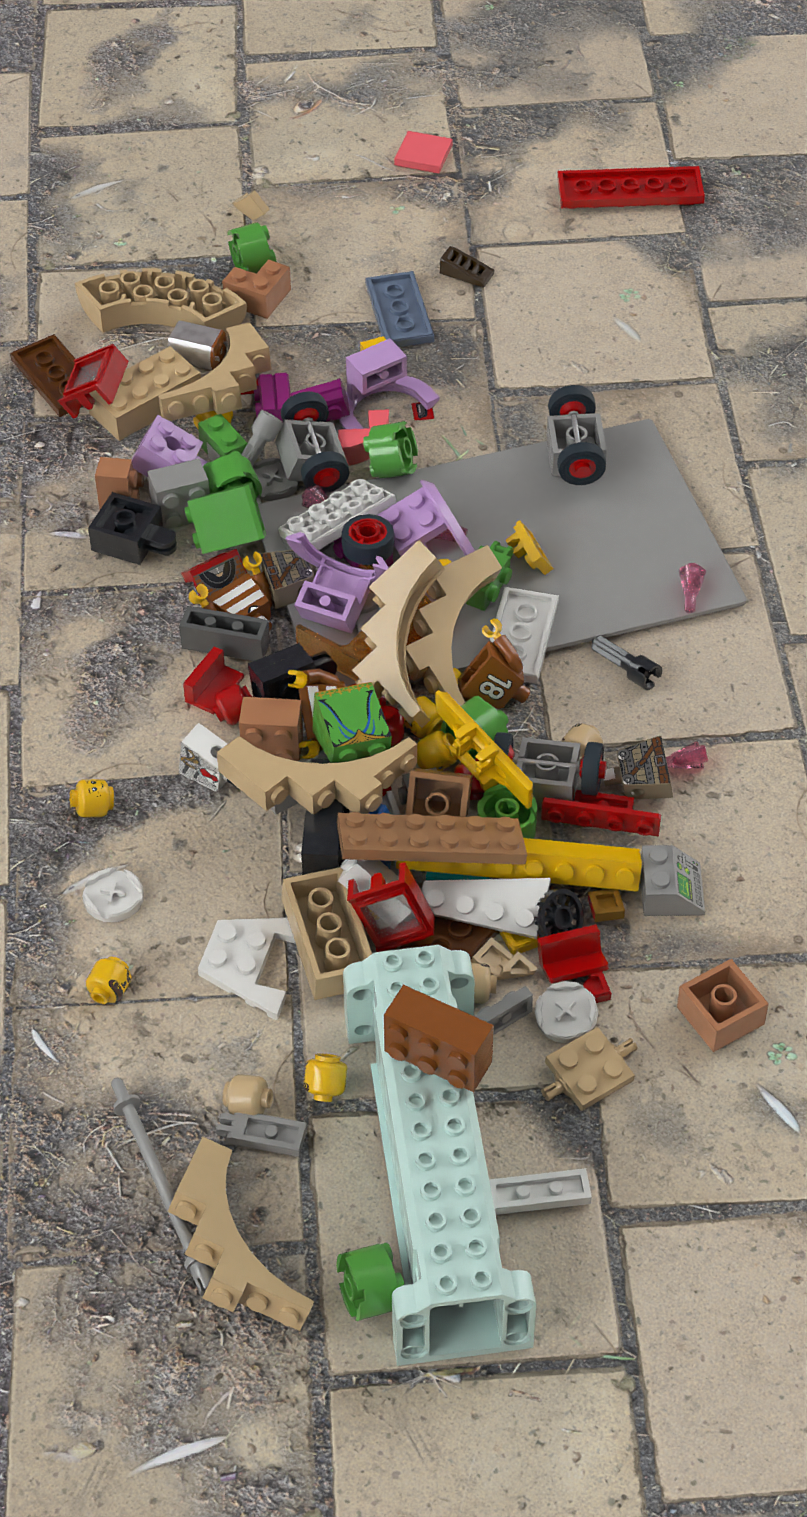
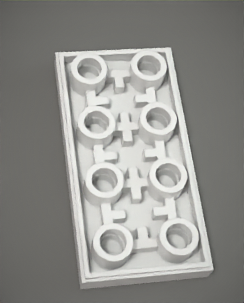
(326, 520)

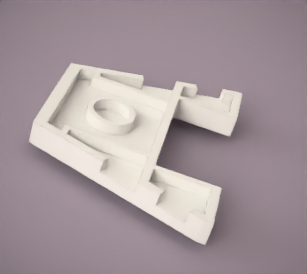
(238, 956)

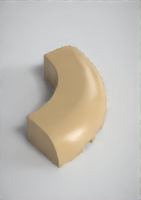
(158, 300)

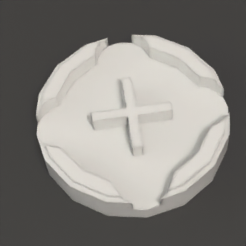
(113, 895)
(566, 1011)

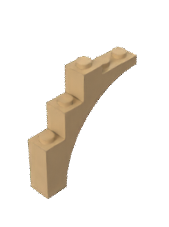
(222, 386)
(398, 596)
(435, 622)
(314, 785)
(217, 1243)

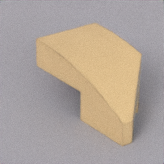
(251, 205)
(503, 962)

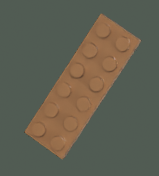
(431, 838)

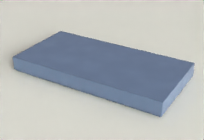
(399, 309)

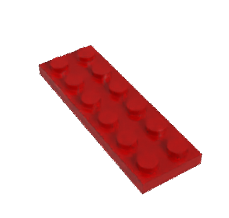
(630, 187)

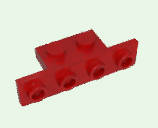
(603, 812)

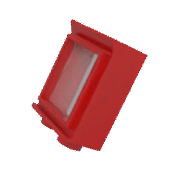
(96, 371)
(392, 911)

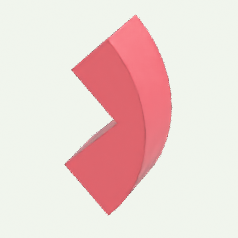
(352, 439)

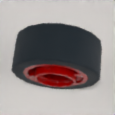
(366, 538)

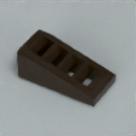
(457, 265)

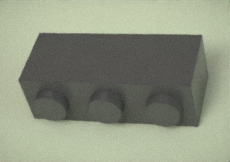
(235, 634)

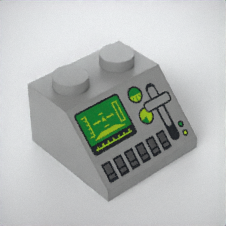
(670, 882)

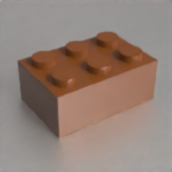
(438, 1038)

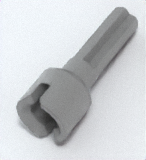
(264, 430)

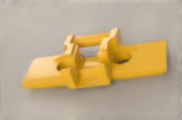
(493, 763)

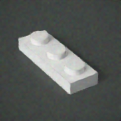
(540, 1191)

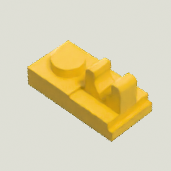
(528, 544)

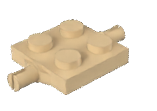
(589, 1069)

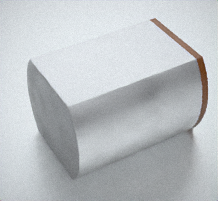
(199, 344)

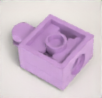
(165, 446)

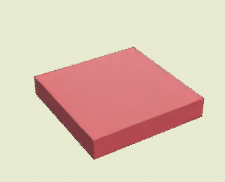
(423, 152)

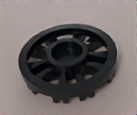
(559, 913)

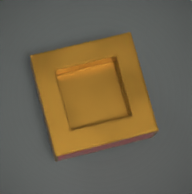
(606, 905)

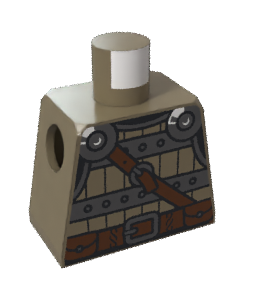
(286, 575)
(642, 770)

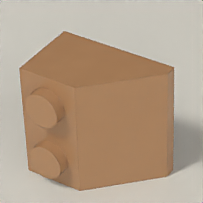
(438, 793)

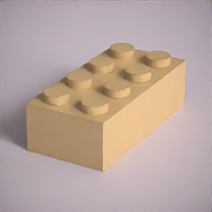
(137, 395)
(324, 929)

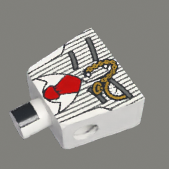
(199, 758)

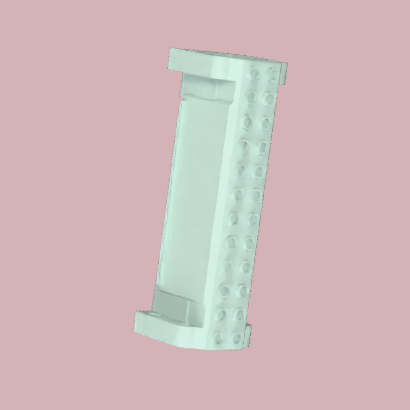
(439, 1185)

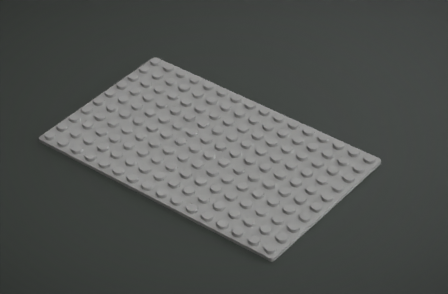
(609, 541)

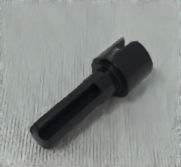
(637, 668)

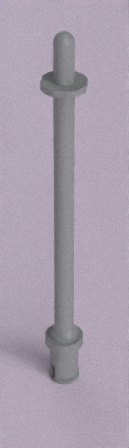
(126, 1106)

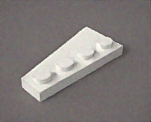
(489, 903)

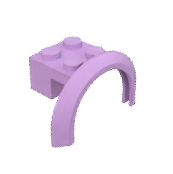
(378, 370)
(422, 518)
(337, 590)

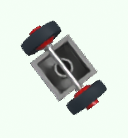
(575, 436)
(310, 444)
(556, 766)

